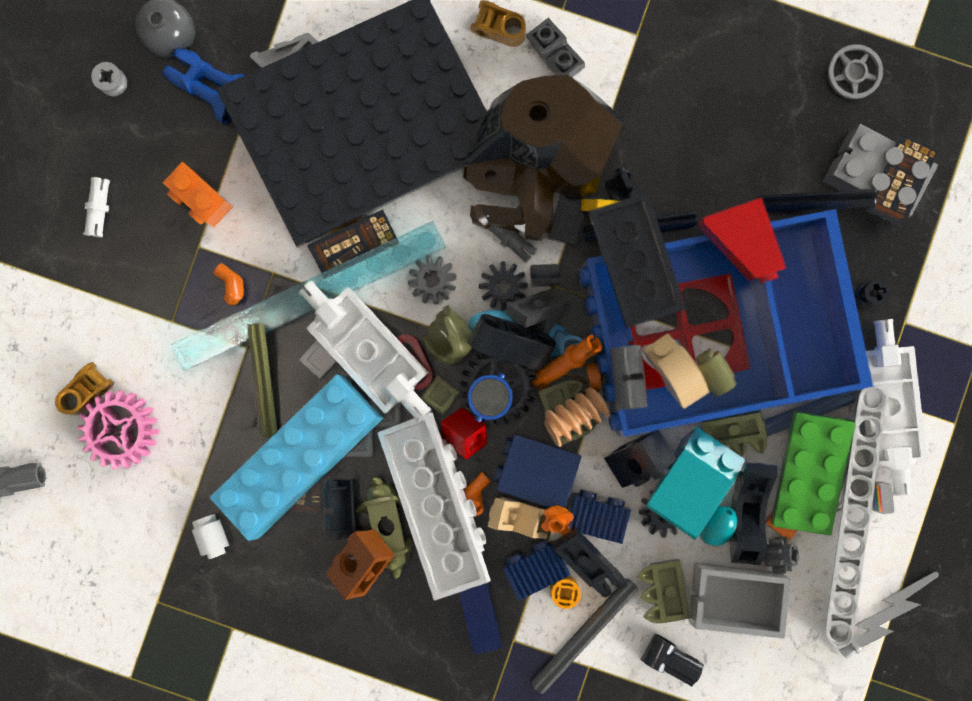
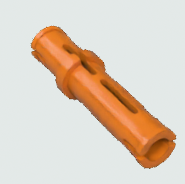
(572, 358)

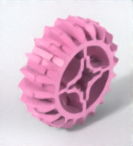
(96, 441)

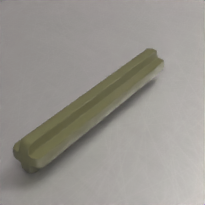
(262, 379)

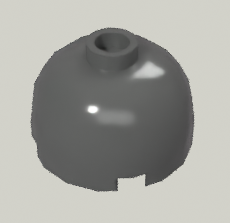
(164, 27)

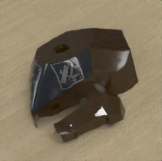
(538, 142)

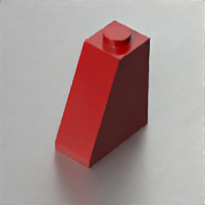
(746, 240)

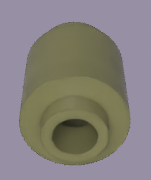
(715, 372)

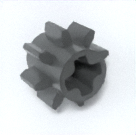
(781, 555)

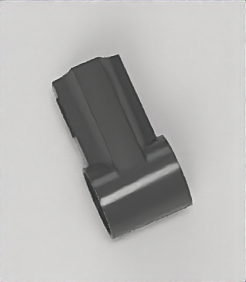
(21, 478)

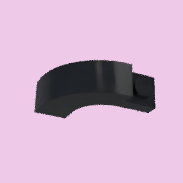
(750, 504)

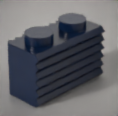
(599, 517)
(534, 569)

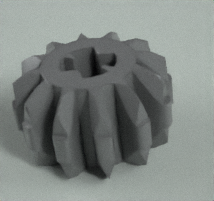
(441, 276)

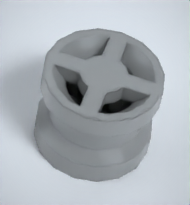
(115, 84)

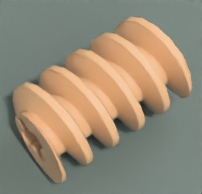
(575, 414)

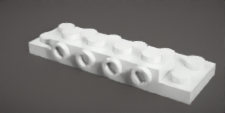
(436, 506)

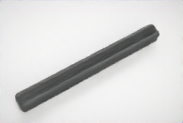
(584, 636)

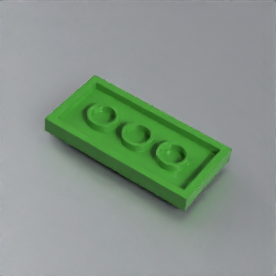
(812, 472)

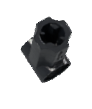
(664, 656)

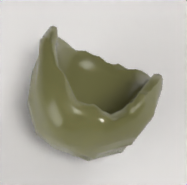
(448, 337)

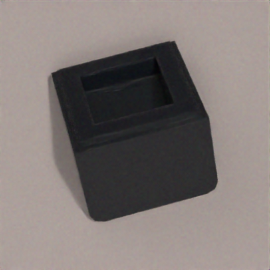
(545, 275)

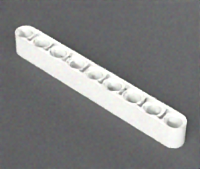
(858, 530)

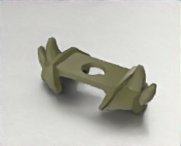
(382, 501)

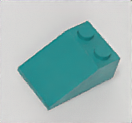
(695, 482)

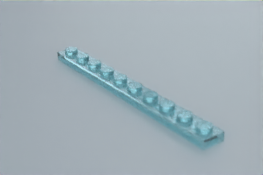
(291, 305)

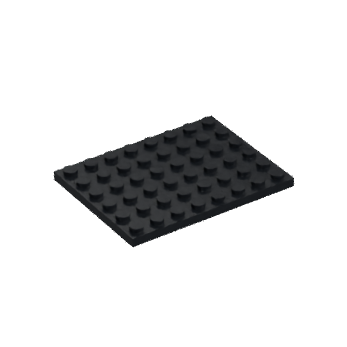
(357, 119)

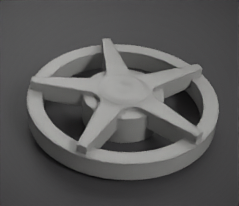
(855, 71)

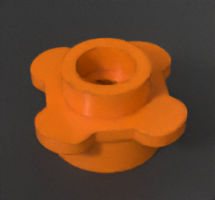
(557, 520)

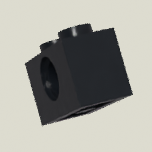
(641, 459)

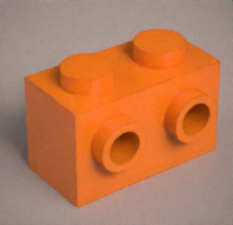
(197, 194)

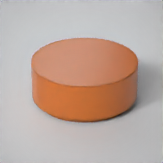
(593, 376)

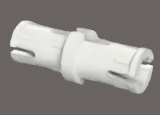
(96, 207)

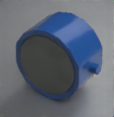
(490, 397)

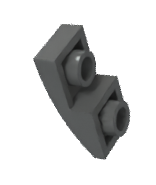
(554, 49)

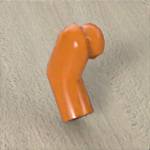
(233, 284)
(474, 491)

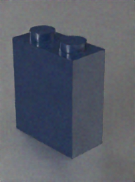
(537, 471)

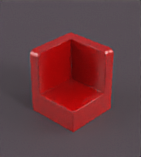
(464, 433)

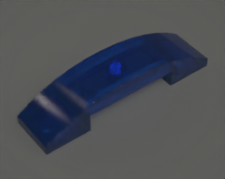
(480, 619)

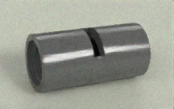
(628, 377)

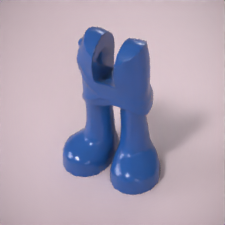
(192, 80)

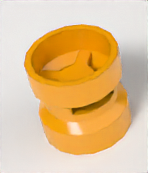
(563, 588)

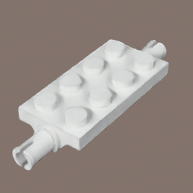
(366, 350)
(903, 429)

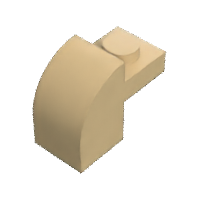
(677, 370)
(517, 516)

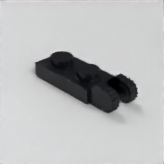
(588, 562)

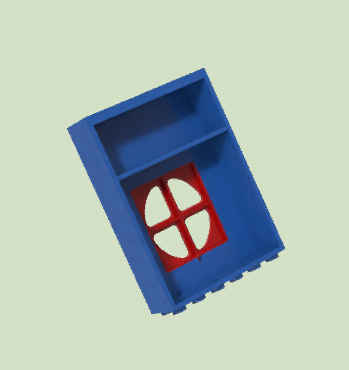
(790, 334)

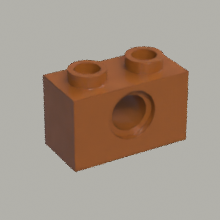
(359, 564)

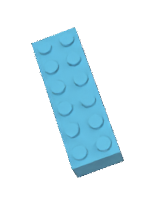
(296, 457)

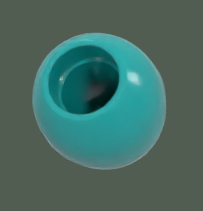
(720, 527)

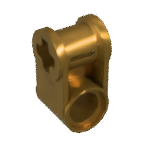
(493, 22)
(86, 386)

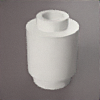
(210, 536)

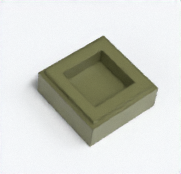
(440, 394)

